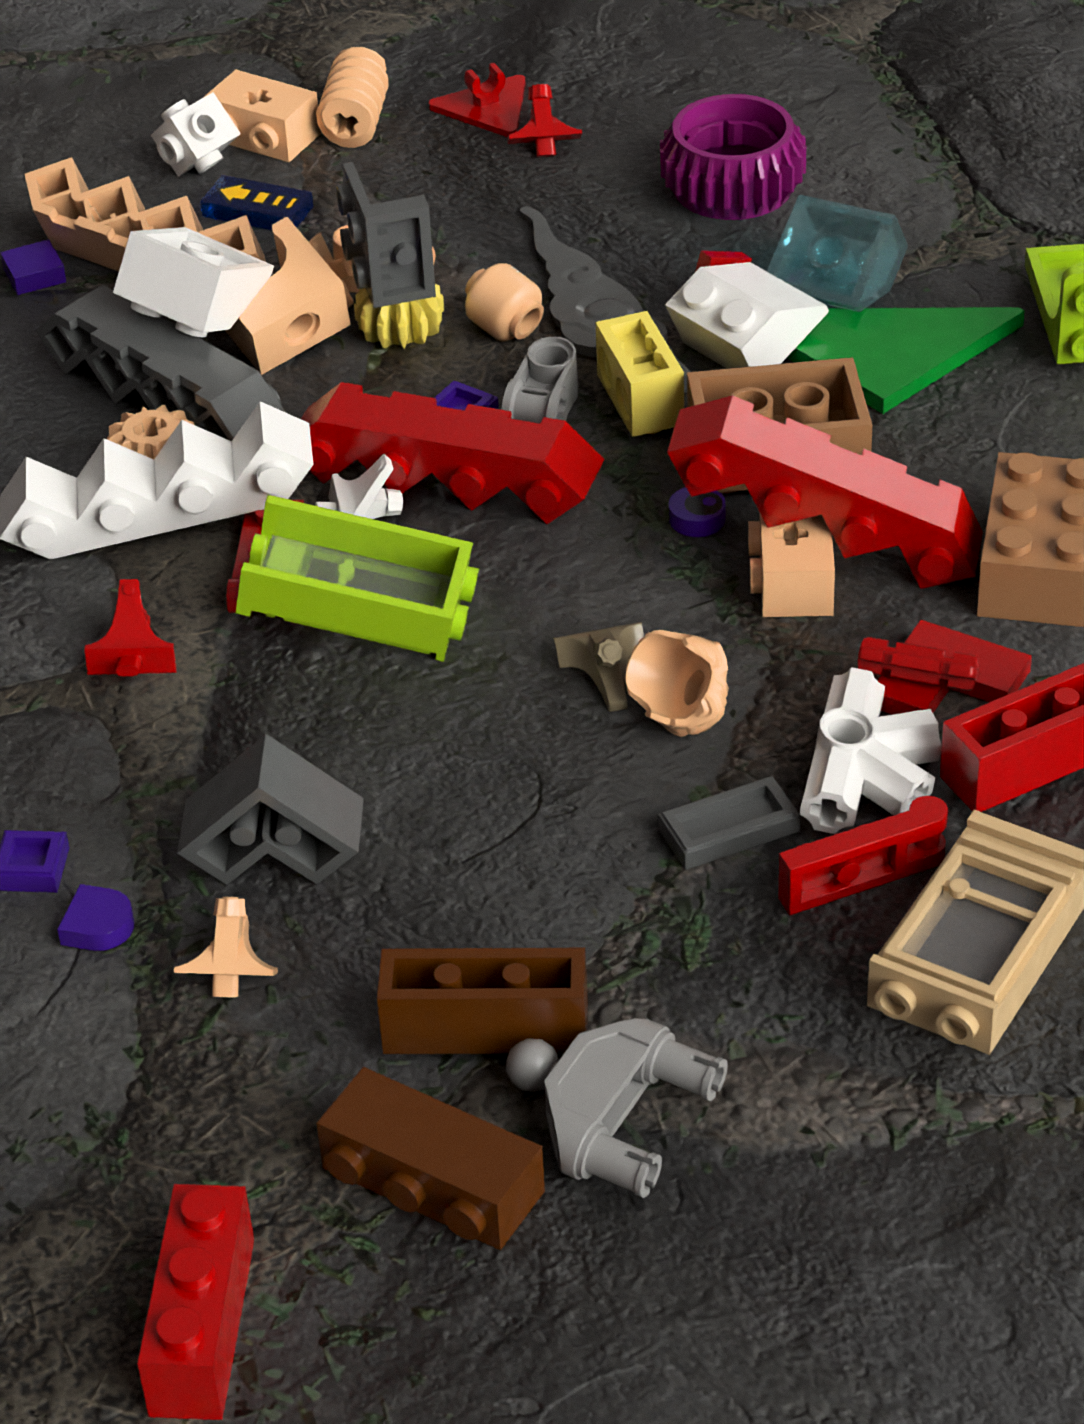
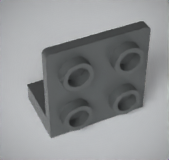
(386, 243)

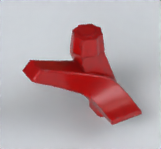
(543, 126)
(130, 643)

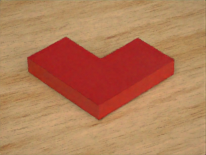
(999, 673)

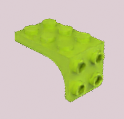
(1058, 287)

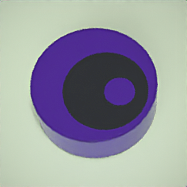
(698, 514)

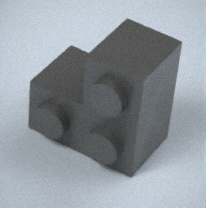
(273, 806)

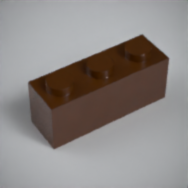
(480, 999)
(431, 1158)

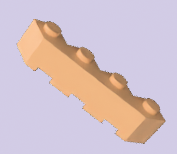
(99, 220)

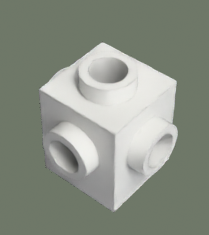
(194, 134)

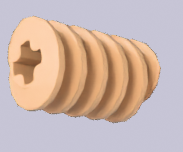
(353, 97)

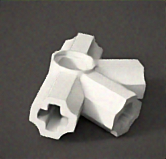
(866, 754)

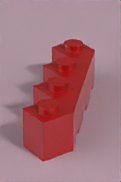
(468, 449)
(802, 475)

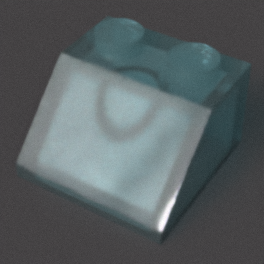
(839, 252)

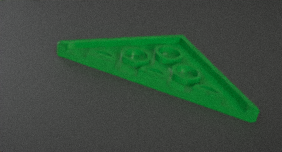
(905, 347)

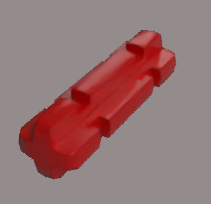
(918, 663)

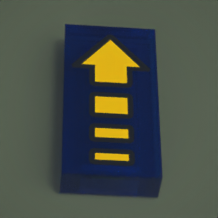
(257, 200)

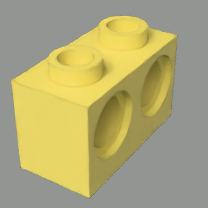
(639, 373)

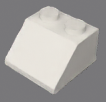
(189, 279)
(742, 315)

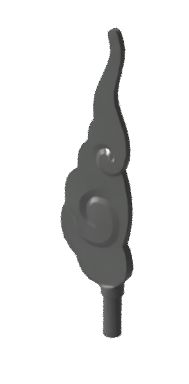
(581, 290)

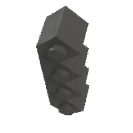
(157, 360)

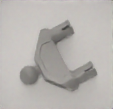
(599, 1085)

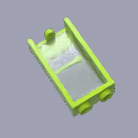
(358, 577)

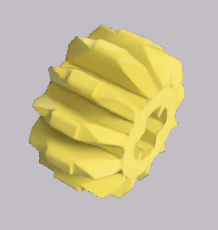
(399, 322)

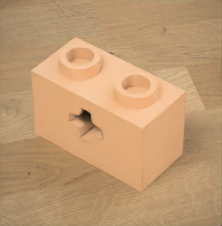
(269, 114)
(793, 567)

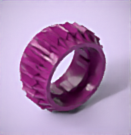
(733, 156)

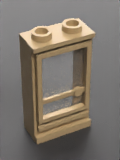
(979, 933)

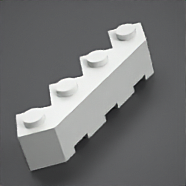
(136, 497)

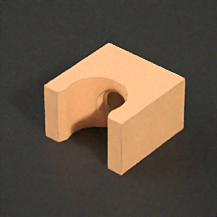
(294, 306)

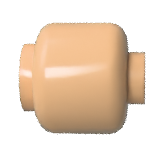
(503, 302)

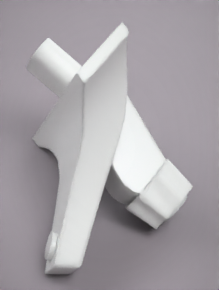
(365, 494)

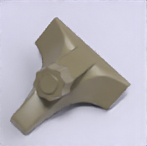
(603, 657)

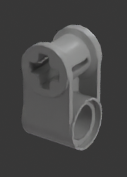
(544, 382)

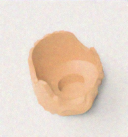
(679, 681)

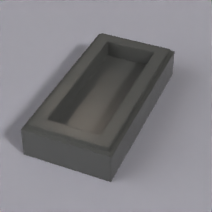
(729, 822)

